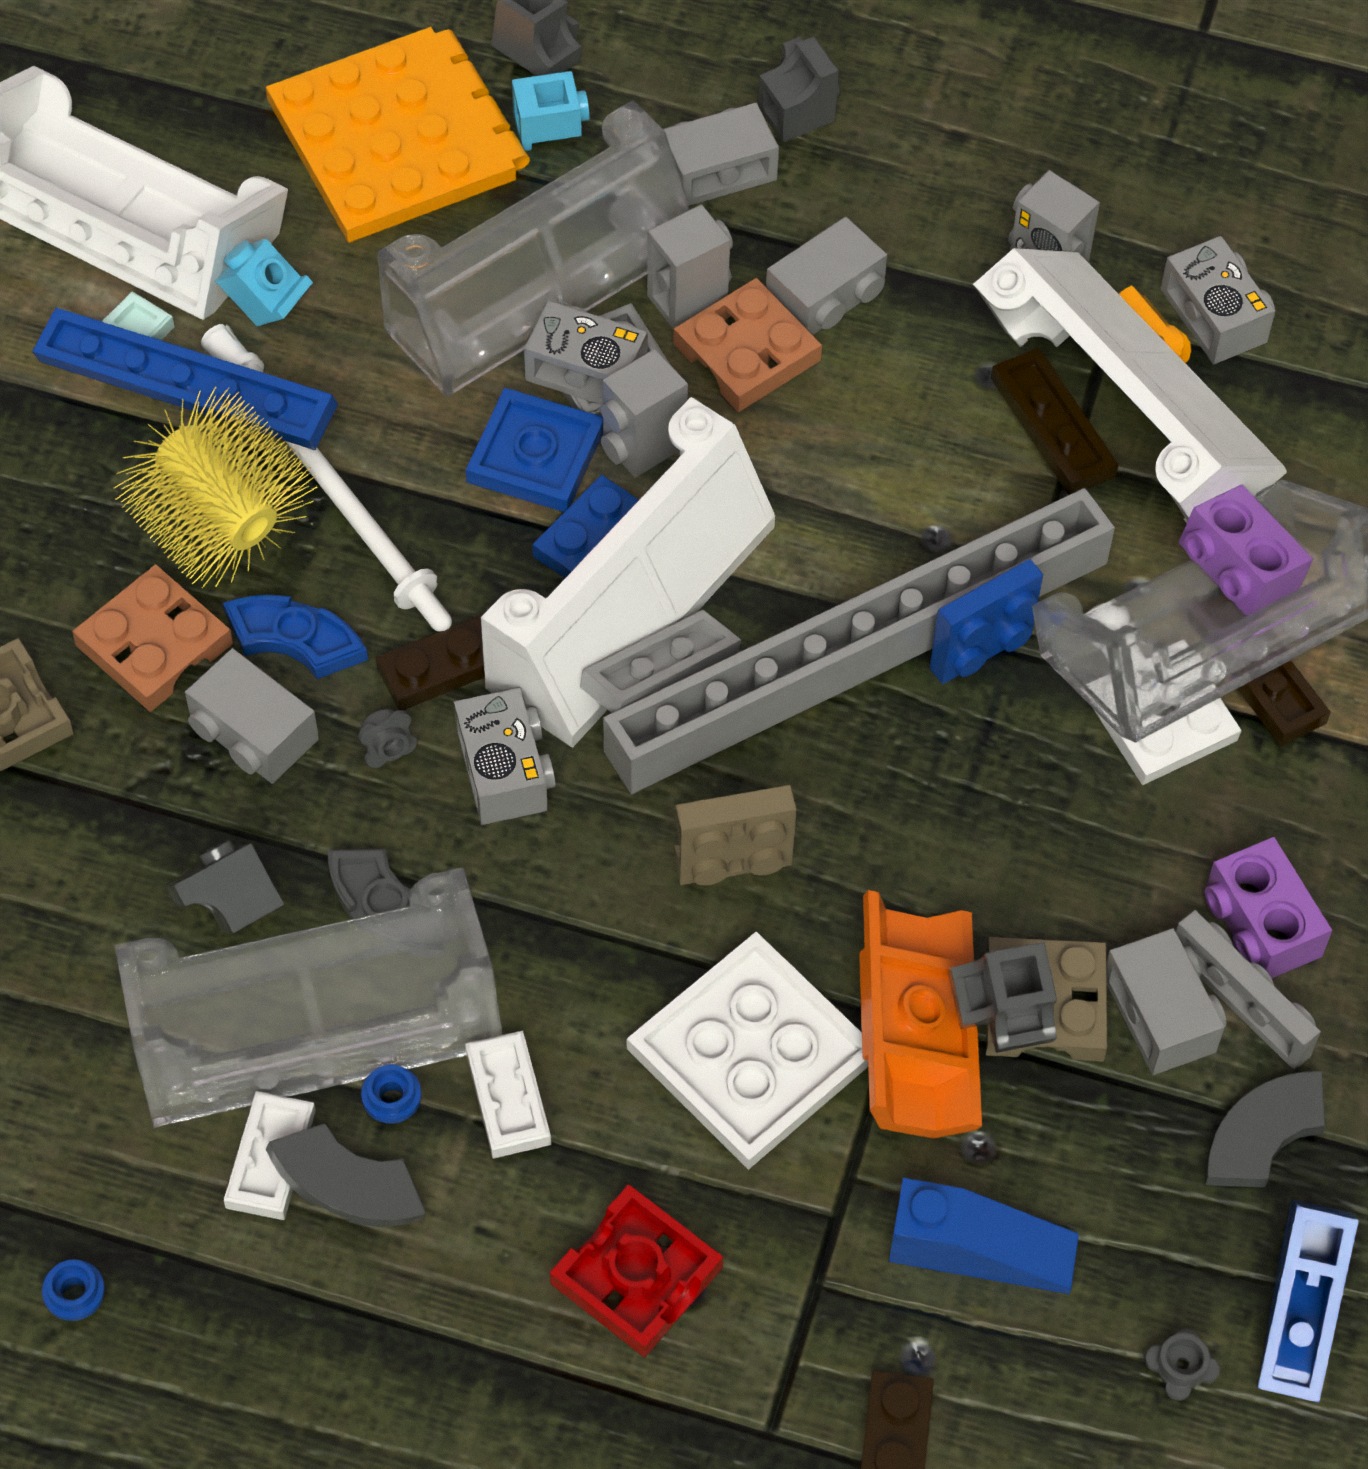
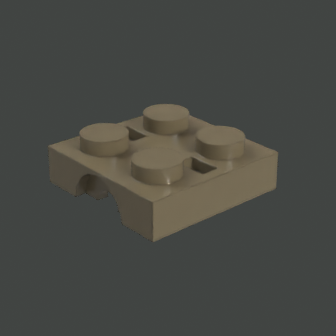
(26, 708)
(735, 835)
(1078, 1023)

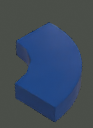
(294, 629)

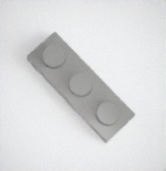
(659, 661)
(1250, 991)

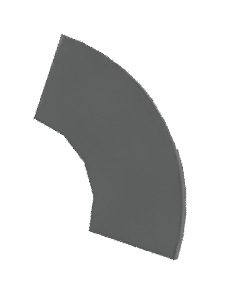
(365, 882)
(1262, 1126)
(345, 1183)

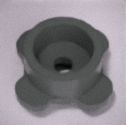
(386, 736)
(1188, 1347)

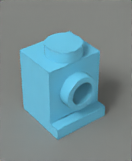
(548, 108)
(261, 281)

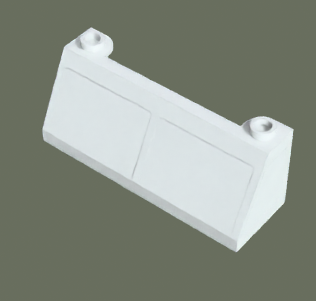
(121, 202)
(1065, 297)
(636, 580)

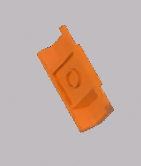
(917, 1055)

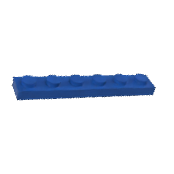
(175, 373)

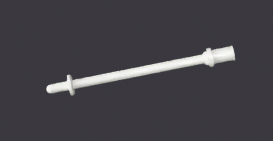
(413, 587)

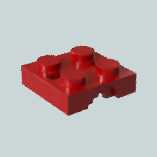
(629, 1260)

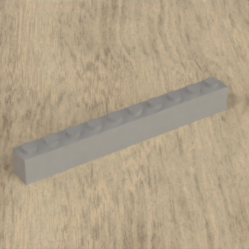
(842, 644)

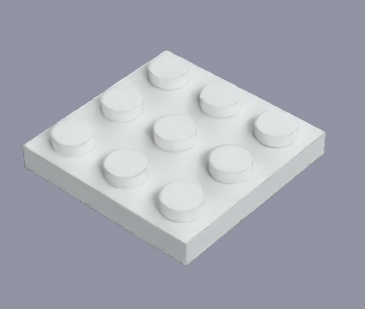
(751, 1049)

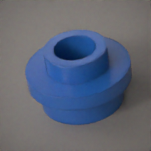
(387, 1079)
(69, 1274)

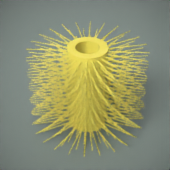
(215, 487)

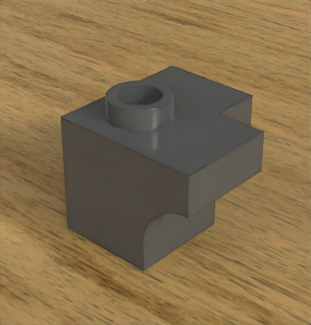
(537, 35)
(799, 91)
(229, 885)
(1010, 993)

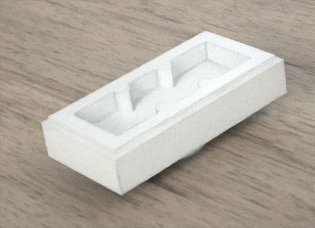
(508, 1094)
(254, 1181)

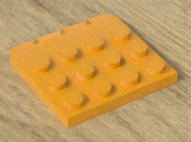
(397, 131)

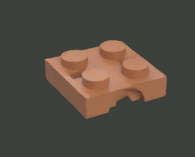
(743, 350)
(157, 643)

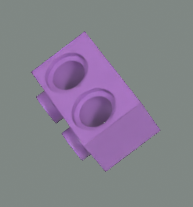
(1244, 550)
(1279, 906)

